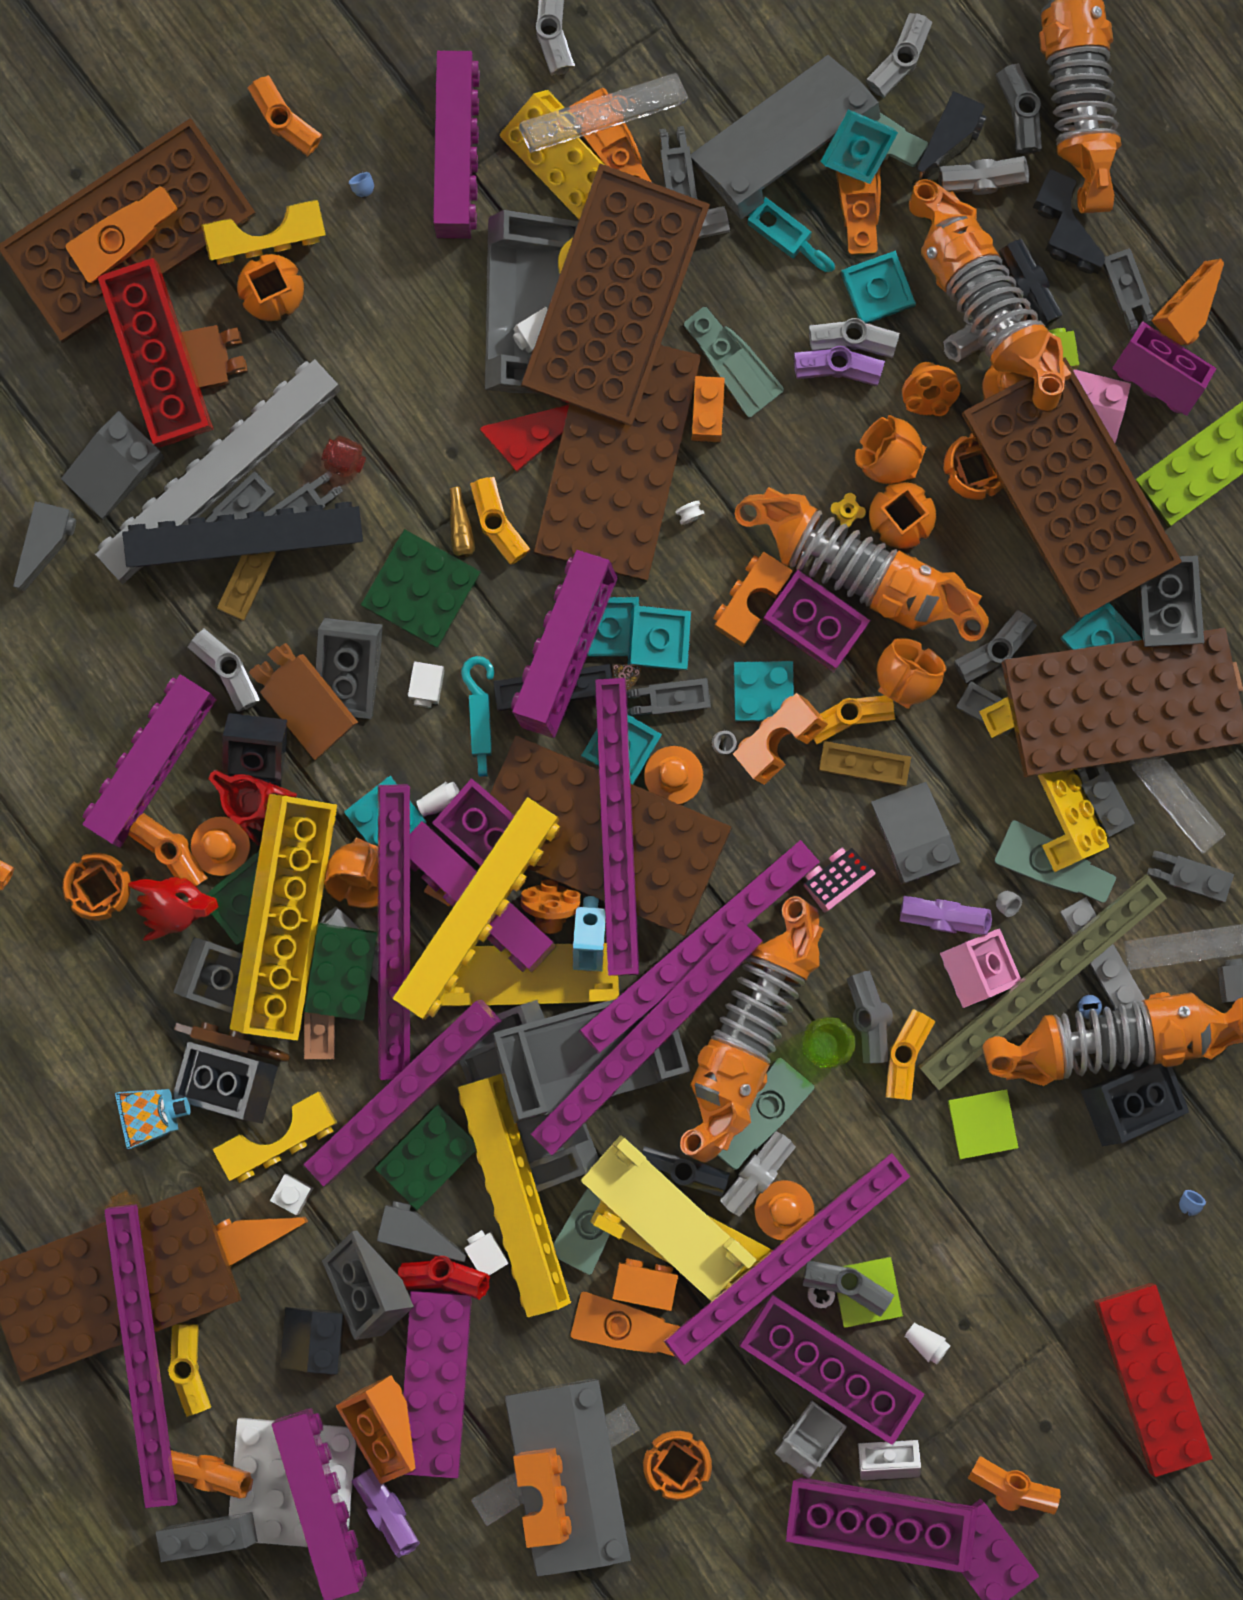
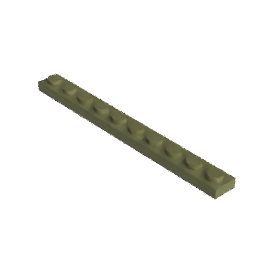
(1043, 981)

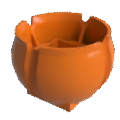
(278, 304)
(963, 449)
(890, 451)
(884, 524)
(909, 672)
(83, 871)
(354, 874)
(661, 1481)

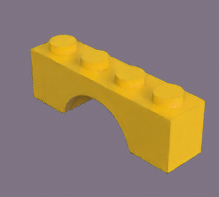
(300, 223)
(309, 1119)

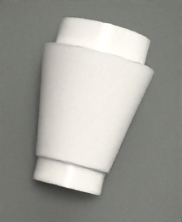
(437, 799)
(927, 1343)

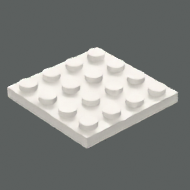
(271, 1495)

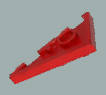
(526, 436)

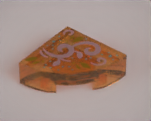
(626, 671)

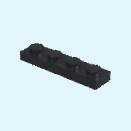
(584, 688)

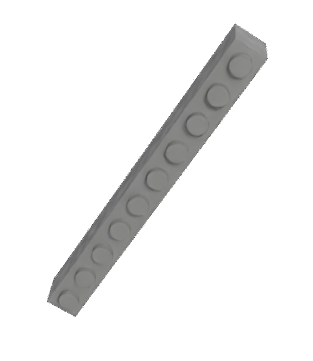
(229, 459)

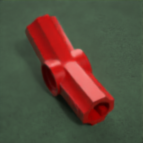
(458, 1279)

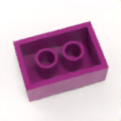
(1164, 369)
(815, 621)
(474, 821)
(997, 1563)

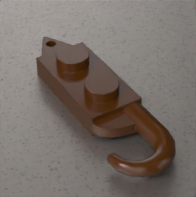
(234, 1040)

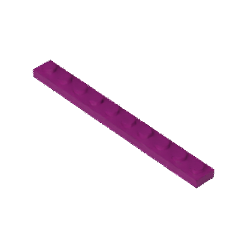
(617, 827)
(393, 927)
(680, 961)
(646, 1037)
(786, 1259)
(141, 1356)

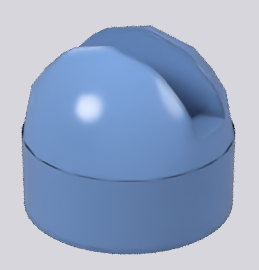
(362, 184)
(1089, 999)
(1191, 1203)

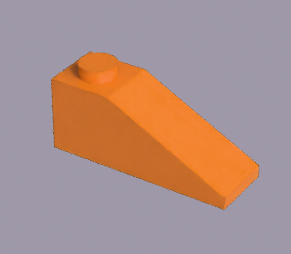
(1190, 306)
(249, 1235)

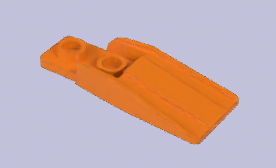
(615, 145)
(860, 212)
(120, 234)
(620, 1325)

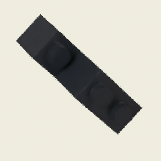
(1069, 237)

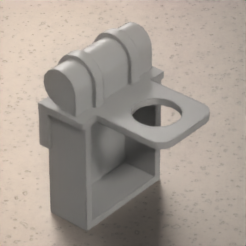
(810, 1439)

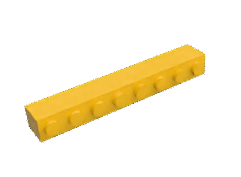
(476, 909)
(514, 1196)

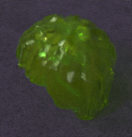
(828, 1042)

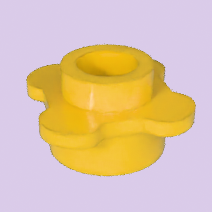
(848, 502)

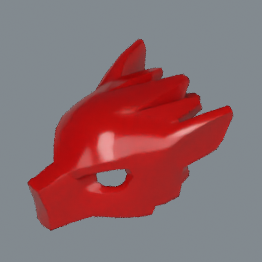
(246, 799)
(165, 910)

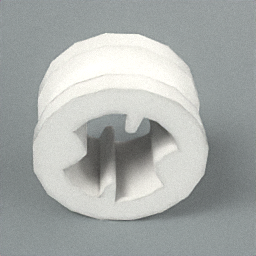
(690, 512)
(812, 1298)

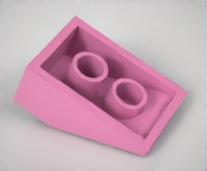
(1107, 397)

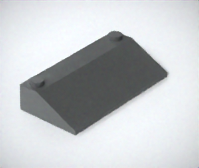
(781, 133)
(519, 284)
(551, 1058)
(547, 1170)
(575, 1424)

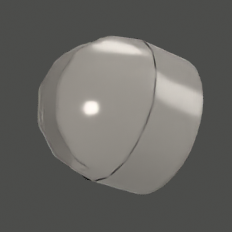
(728, 745)
(1008, 903)

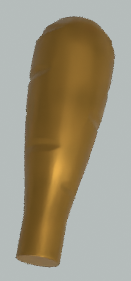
(461, 532)

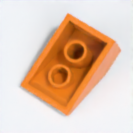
(381, 1428)

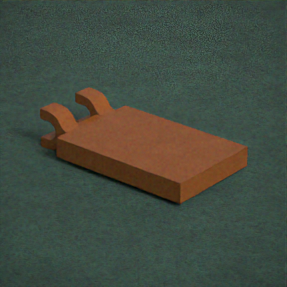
(210, 357)
(303, 700)

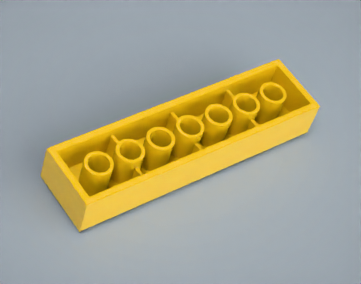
(283, 917)

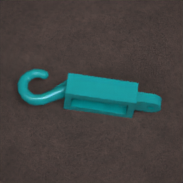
(788, 235)
(479, 713)

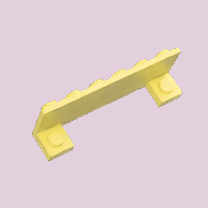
(666, 1218)

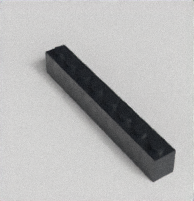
(242, 536)

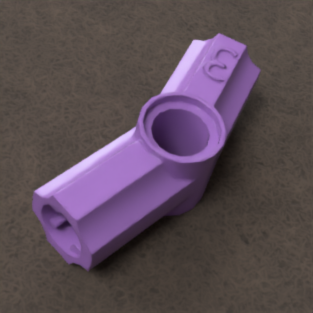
(819, 364)
(945, 916)
(386, 1513)

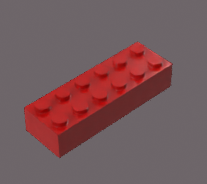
(155, 353)
(1153, 1379)

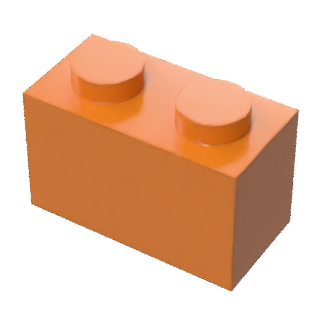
(708, 409)
(645, 1285)

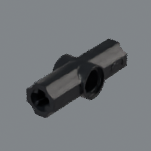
(1031, 281)
(702, 1177)

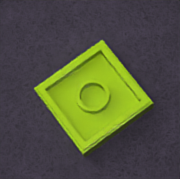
(983, 1124)
(880, 1272)

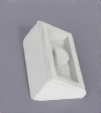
(886, 1461)

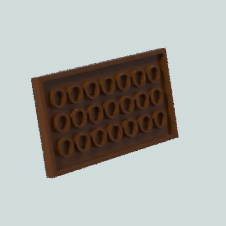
(177, 162)
(615, 294)
(616, 476)
(1072, 493)
(1123, 703)
(671, 843)
(63, 1298)

